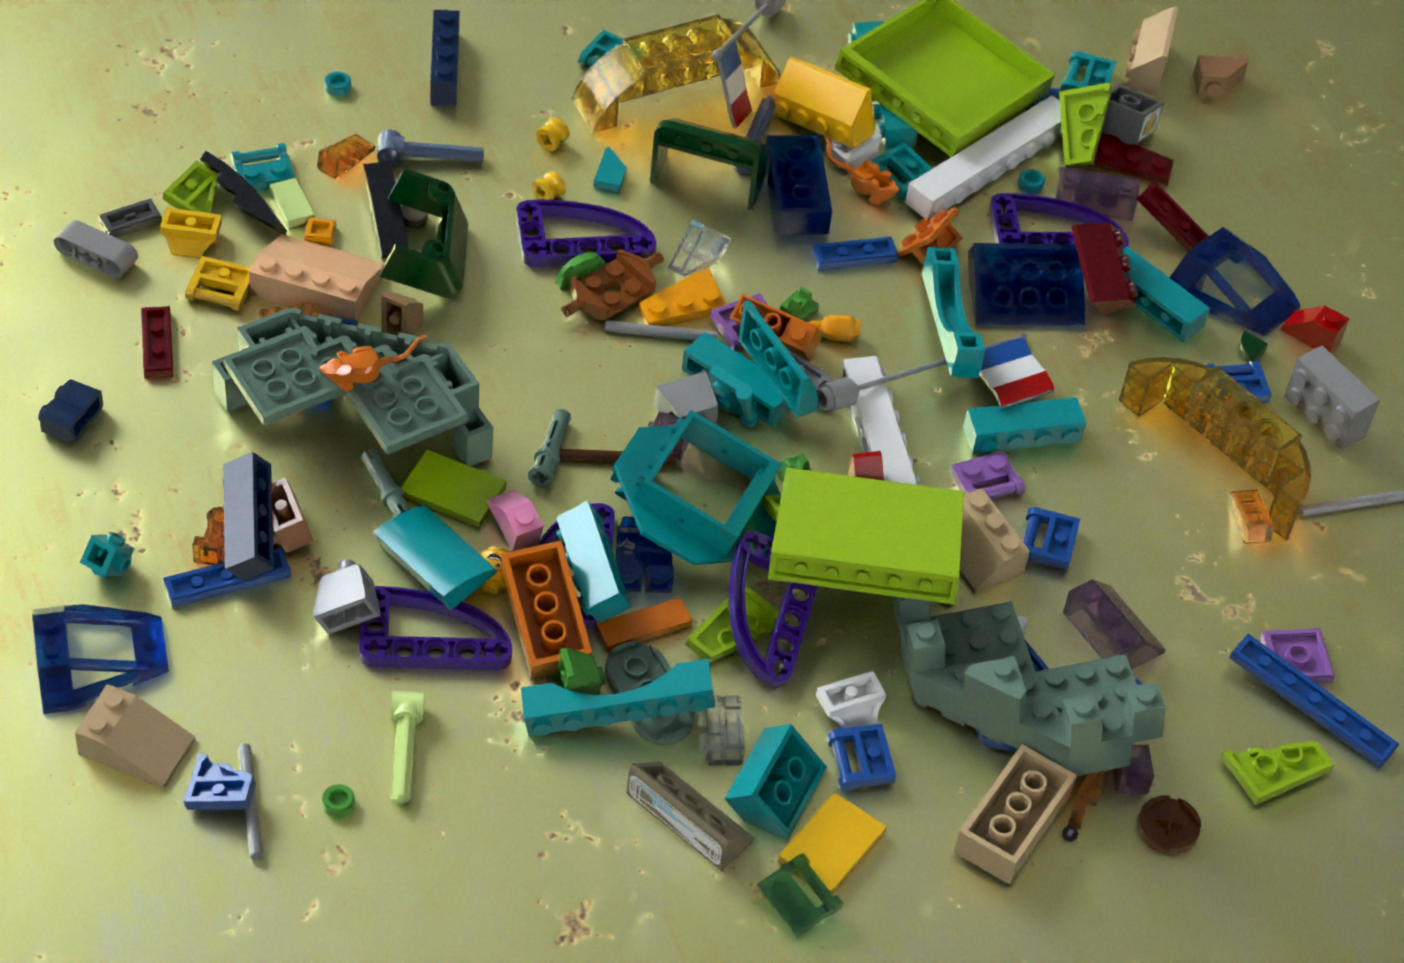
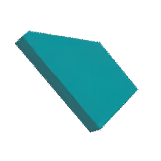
(610, 172)

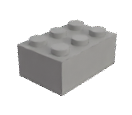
(1331, 397)

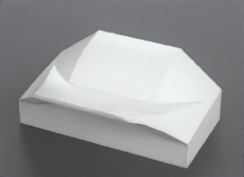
(856, 156)
(853, 700)

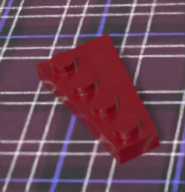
(1131, 160)

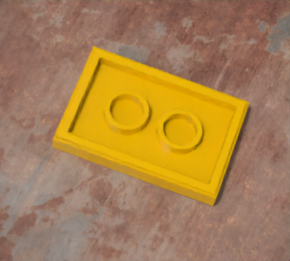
(835, 840)

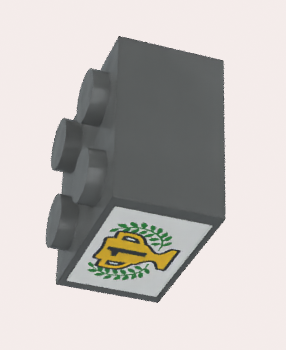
(1131, 115)

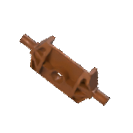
(626, 273)

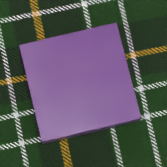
(1303, 650)

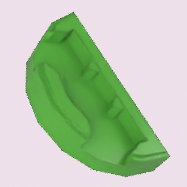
(579, 267)

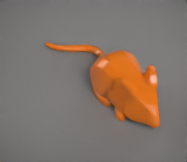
(868, 179)
(360, 366)

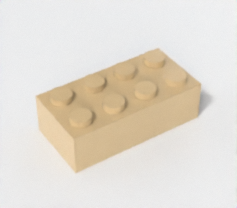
(1015, 814)

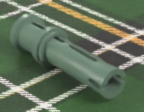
(548, 456)

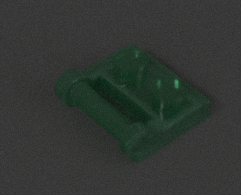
(791, 901)

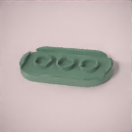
(635, 666)

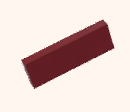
(1171, 216)
(157, 342)

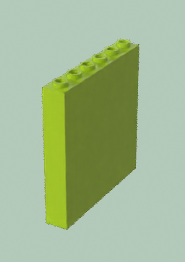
(945, 73)
(868, 536)

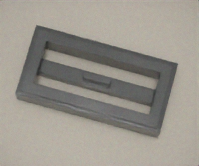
(132, 220)

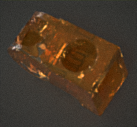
(211, 547)

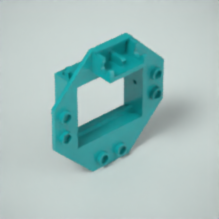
(677, 523)

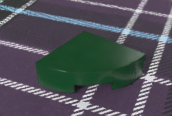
(1252, 347)

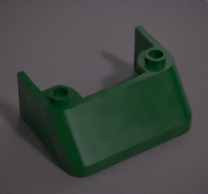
(711, 145)
(441, 262)

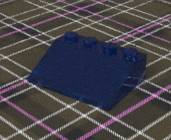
(1026, 284)

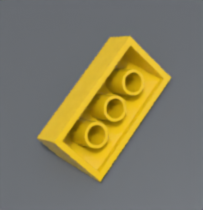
(824, 103)

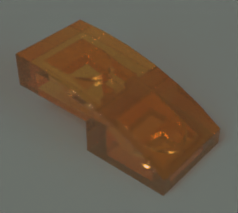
(1087, 795)

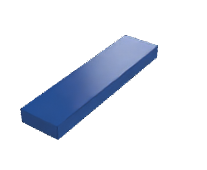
(216, 581)

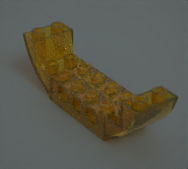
(664, 62)
(1232, 422)

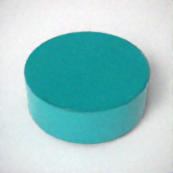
(337, 83)
(1031, 181)

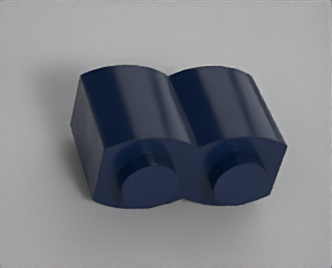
(70, 411)

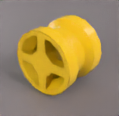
(552, 134)
(549, 187)

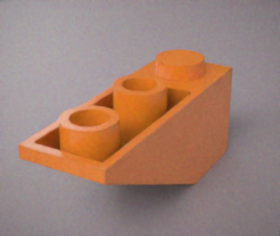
(793, 332)

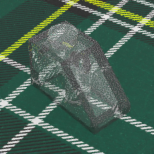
(698, 249)

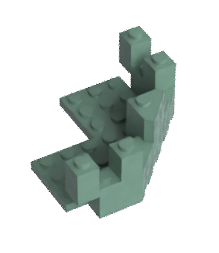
(406, 403)
(982, 676)

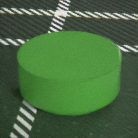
(338, 801)

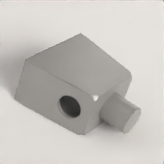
(687, 394)
(345, 598)

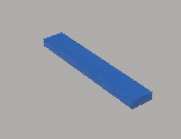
(1314, 701)

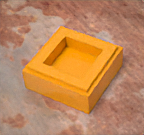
(320, 231)

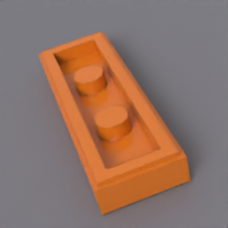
(644, 624)

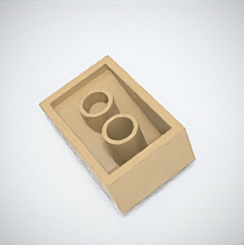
(132, 737)

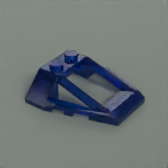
(1216, 250)
(55, 664)

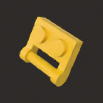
(222, 276)

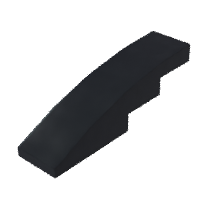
(246, 197)
(386, 214)

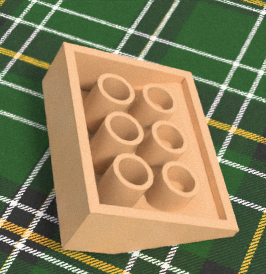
(306, 272)

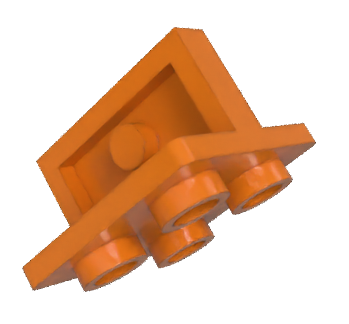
(931, 233)

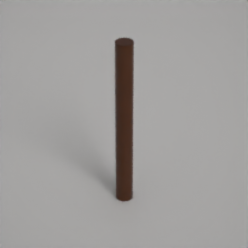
(600, 455)

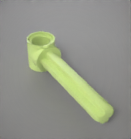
(406, 712)

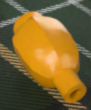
(838, 327)

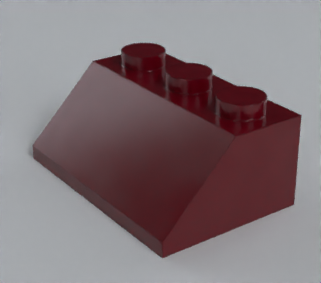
(1105, 267)

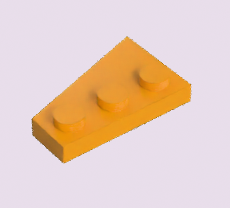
(683, 301)

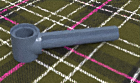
(759, 124)
(393, 148)

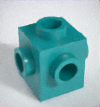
(107, 555)

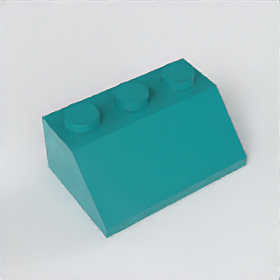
(776, 781)

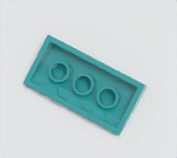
(777, 362)
(434, 555)

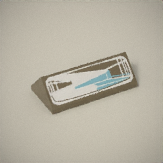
(687, 813)

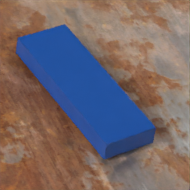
(854, 253)

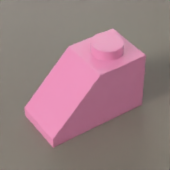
(516, 519)

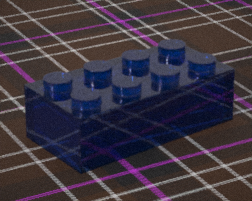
(798, 185)

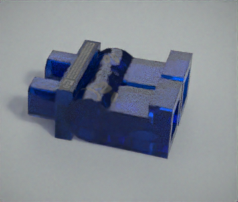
(633, 550)

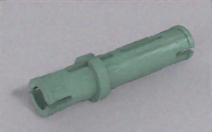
(391, 494)

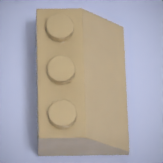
(1151, 51)
(988, 544)

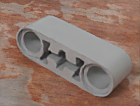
(96, 249)

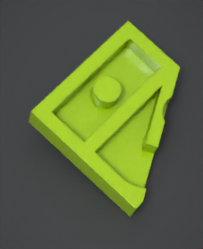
(193, 189)

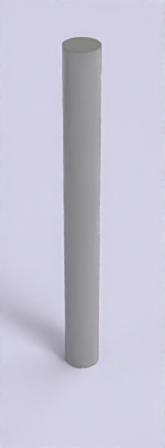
(655, 331)
(1352, 503)
(251, 814)

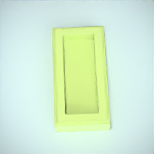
(291, 202)

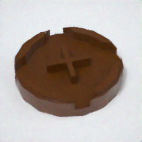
(1168, 825)

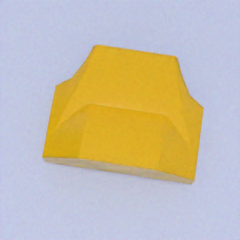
(189, 231)

